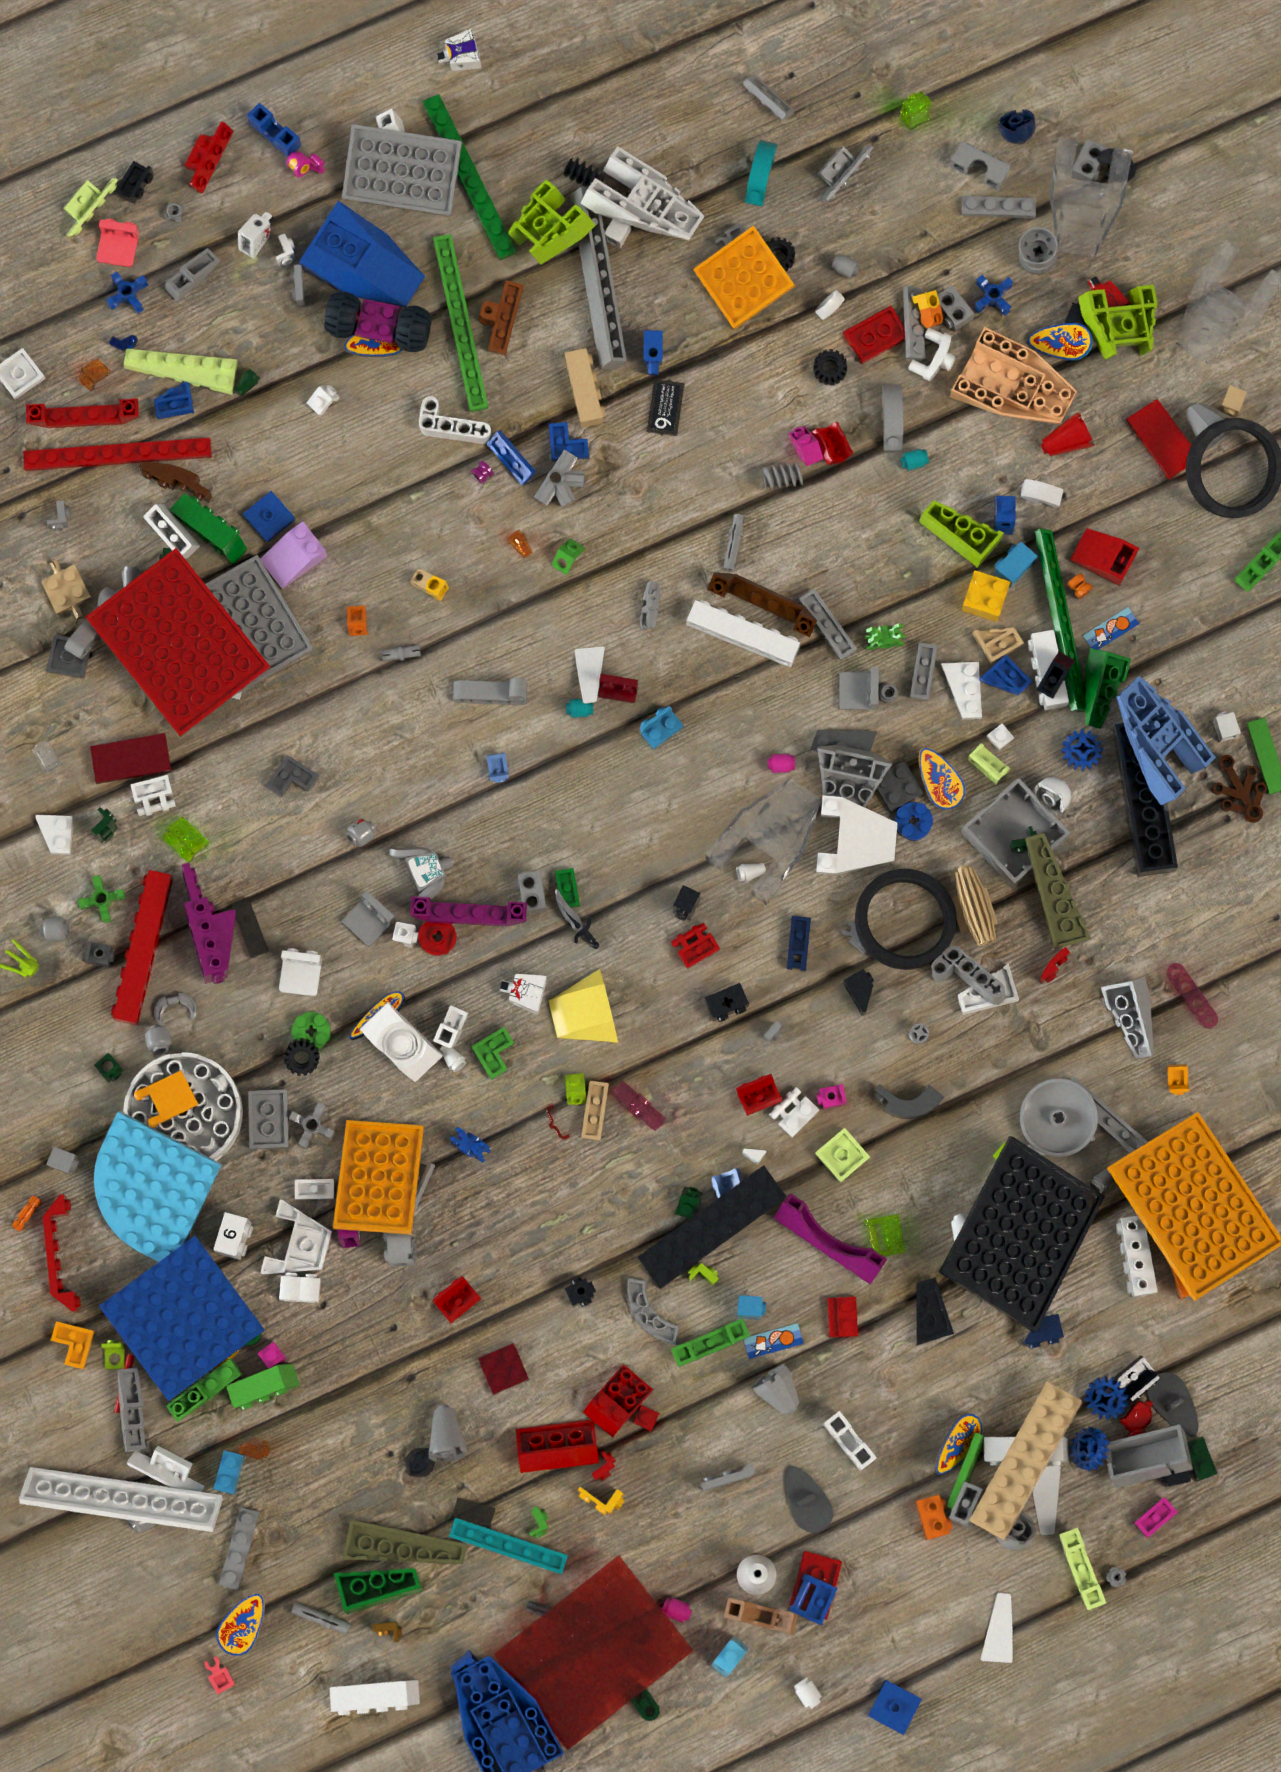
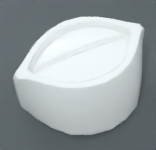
(829, 305)

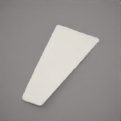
(589, 668)
(1046, 1498)
(999, 1639)

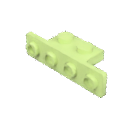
(85, 201)

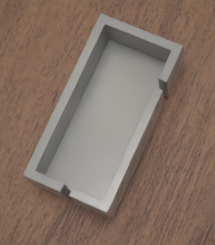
(1148, 1456)

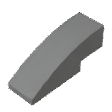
(191, 274)

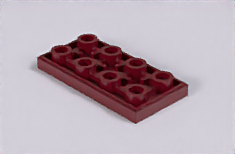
(130, 758)

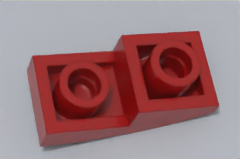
(1051, 969)

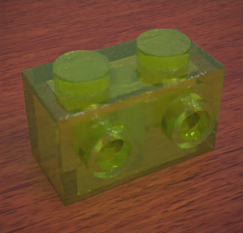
(915, 110)

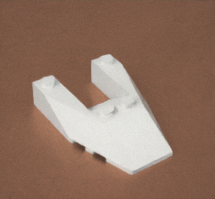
(650, 205)

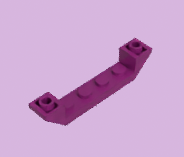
(468, 914)

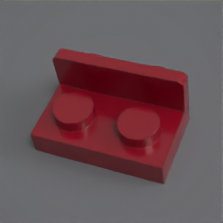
(617, 688)

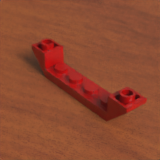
(82, 416)
(58, 1209)

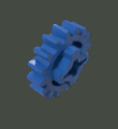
(1090, 750)
(1104, 1391)
(1089, 1446)

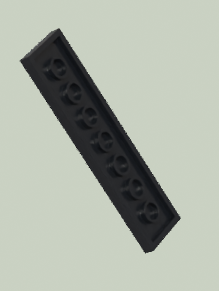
(712, 1227)

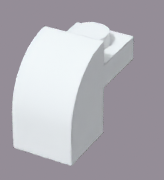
(451, 1028)

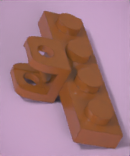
(501, 316)

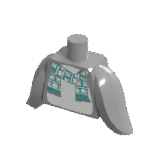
(424, 869)

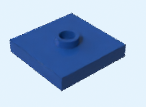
(269, 516)
(894, 1707)

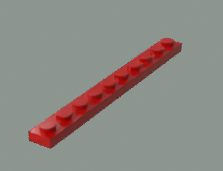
(117, 454)

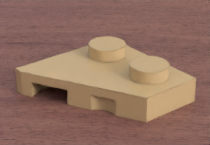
(998, 642)

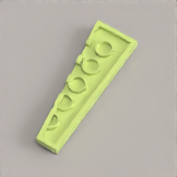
(199, 370)

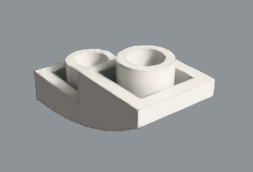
(1041, 492)

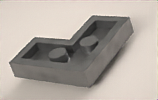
(289, 772)

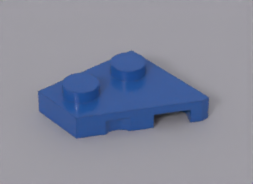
(174, 402)
(1007, 677)

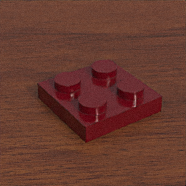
(503, 1369)

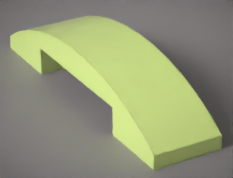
(1082, 1569)

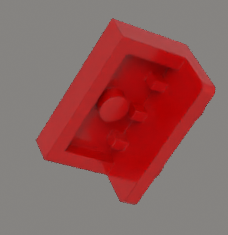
(833, 444)
(758, 1094)
(456, 1299)

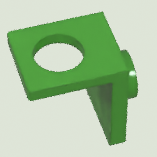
(569, 552)

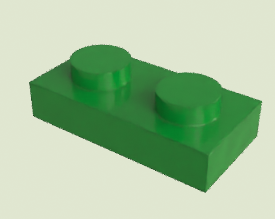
(567, 886)

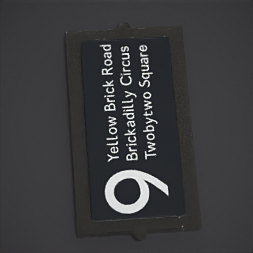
(665, 407)

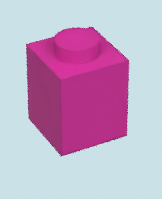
(272, 1355)

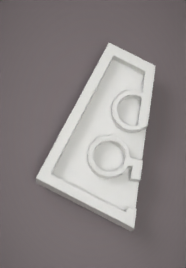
(972, 1001)

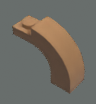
(760, 1616)

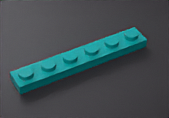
(508, 1546)

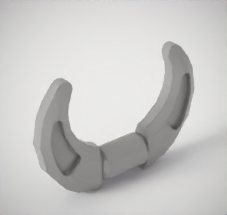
(163, 1003)

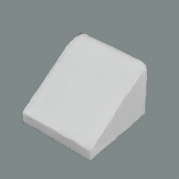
(754, 1155)

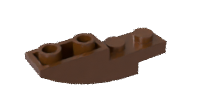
(170, 475)

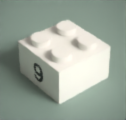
(233, 1236)

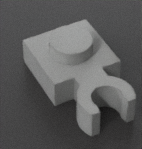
(730, 234)
(855, 942)

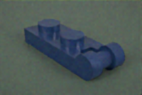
(798, 942)

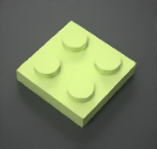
(842, 1155)

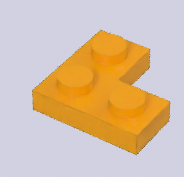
(78, 1341)

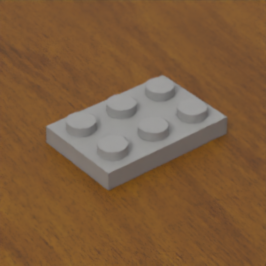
(268, 1119)

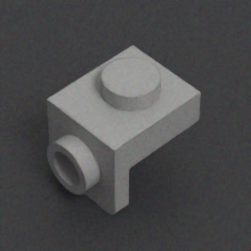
(63, 514)

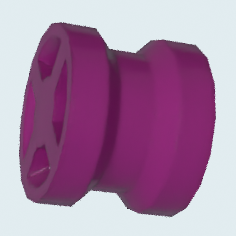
(482, 472)

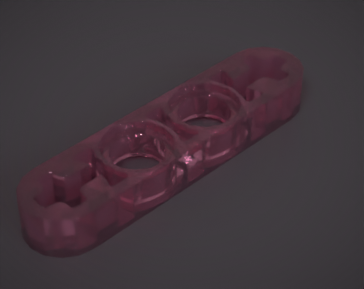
(1194, 994)

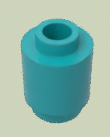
(914, 459)
(578, 709)

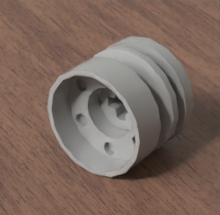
(1037, 240)

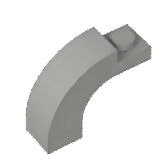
(892, 417)

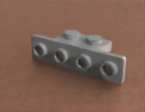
(839, 169)

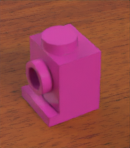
(839, 1100)

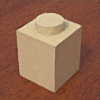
(1233, 401)

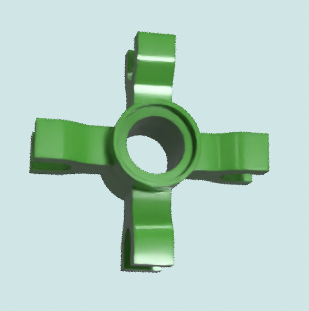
(885, 637)
(110, 897)

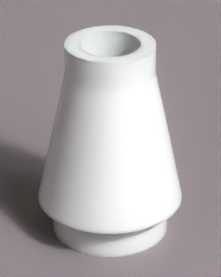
(747, 872)
(453, 1059)

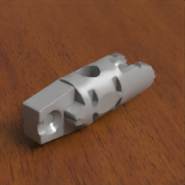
(650, 606)

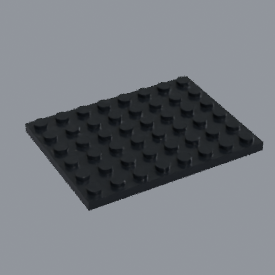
(1022, 1234)

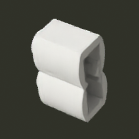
(300, 1289)

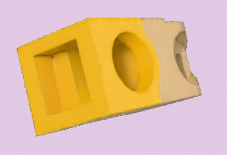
(429, 584)

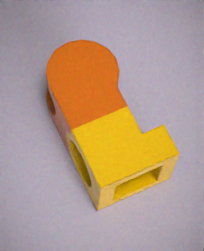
(929, 308)

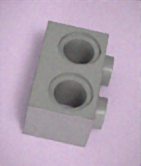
(1086, 161)
(957, 306)
(535, 891)

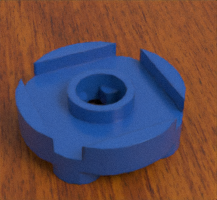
(918, 811)

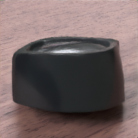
(418, 1463)

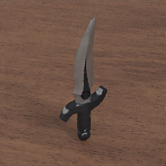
(575, 921)

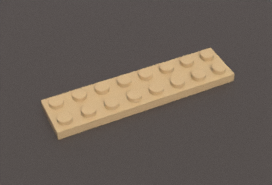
(1025, 1461)

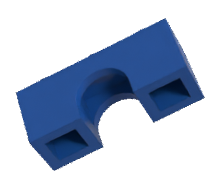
(265, 123)

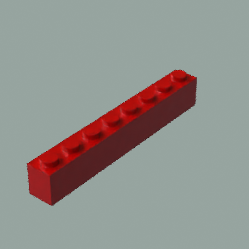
(142, 948)

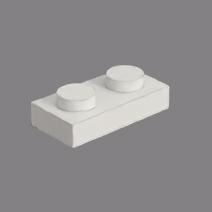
(314, 1189)

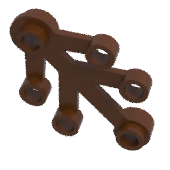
(1241, 792)

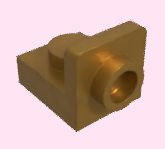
(385, 1628)

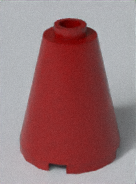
(1068, 437)

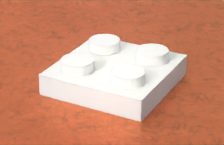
(19, 374)

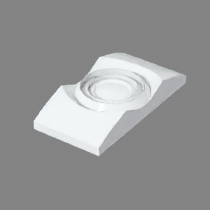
(401, 1042)

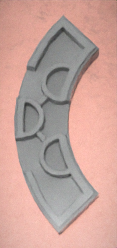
(647, 1316)

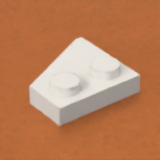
(57, 832)

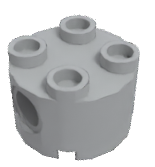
(400, 1249)

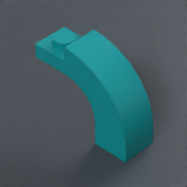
(760, 172)

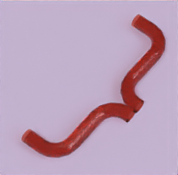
(551, 1123)

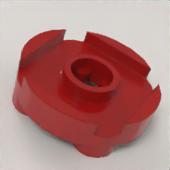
(441, 947)

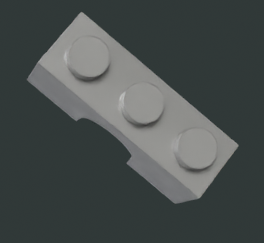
(968, 157)

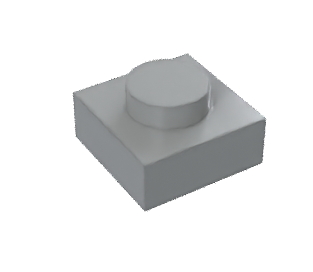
(774, 1032)

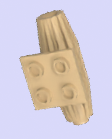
(974, 907)

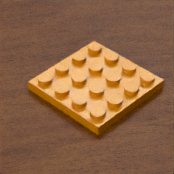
(744, 277)

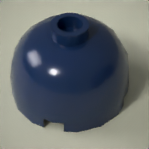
(1017, 127)

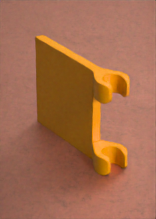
(169, 1096)

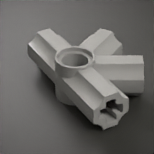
(569, 479)

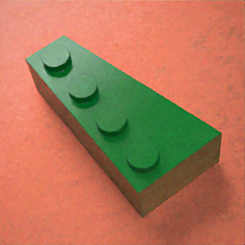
(209, 527)
(374, 1588)

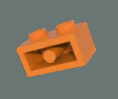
(933, 1517)

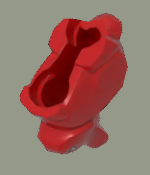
(1137, 1418)

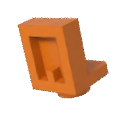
(357, 620)

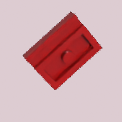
(842, 1317)

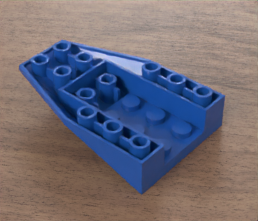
(361, 259)
(502, 1721)

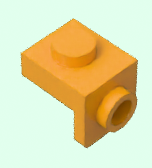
(1177, 1079)

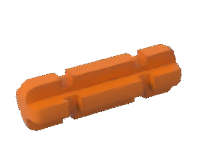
(26, 1213)

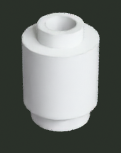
(808, 1693)

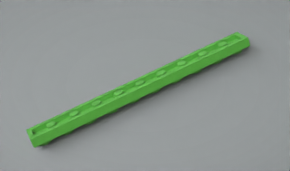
(460, 323)

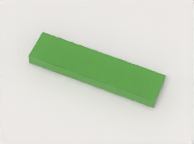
(1265, 754)
(967, 1467)

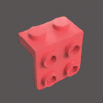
(117, 243)

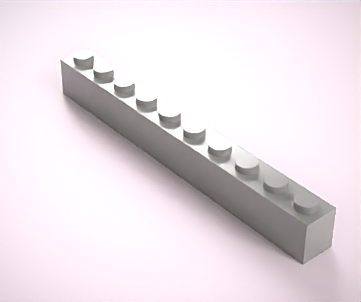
(600, 290)

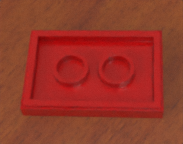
(875, 334)
(819, 1567)

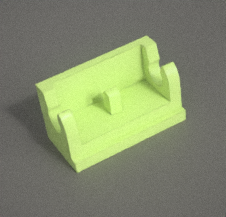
(988, 764)

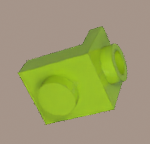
(575, 1089)
(708, 1273)

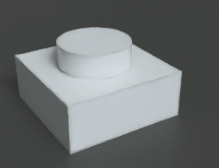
(1000, 737)

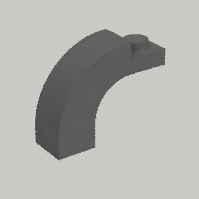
(909, 1108)

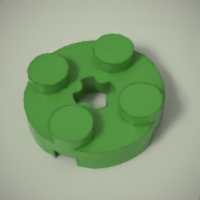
(314, 1020)

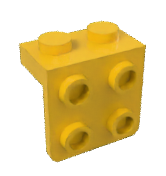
(615, 1501)

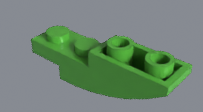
(204, 1390)

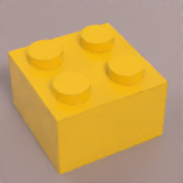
(985, 596)

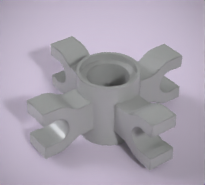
(307, 1135)

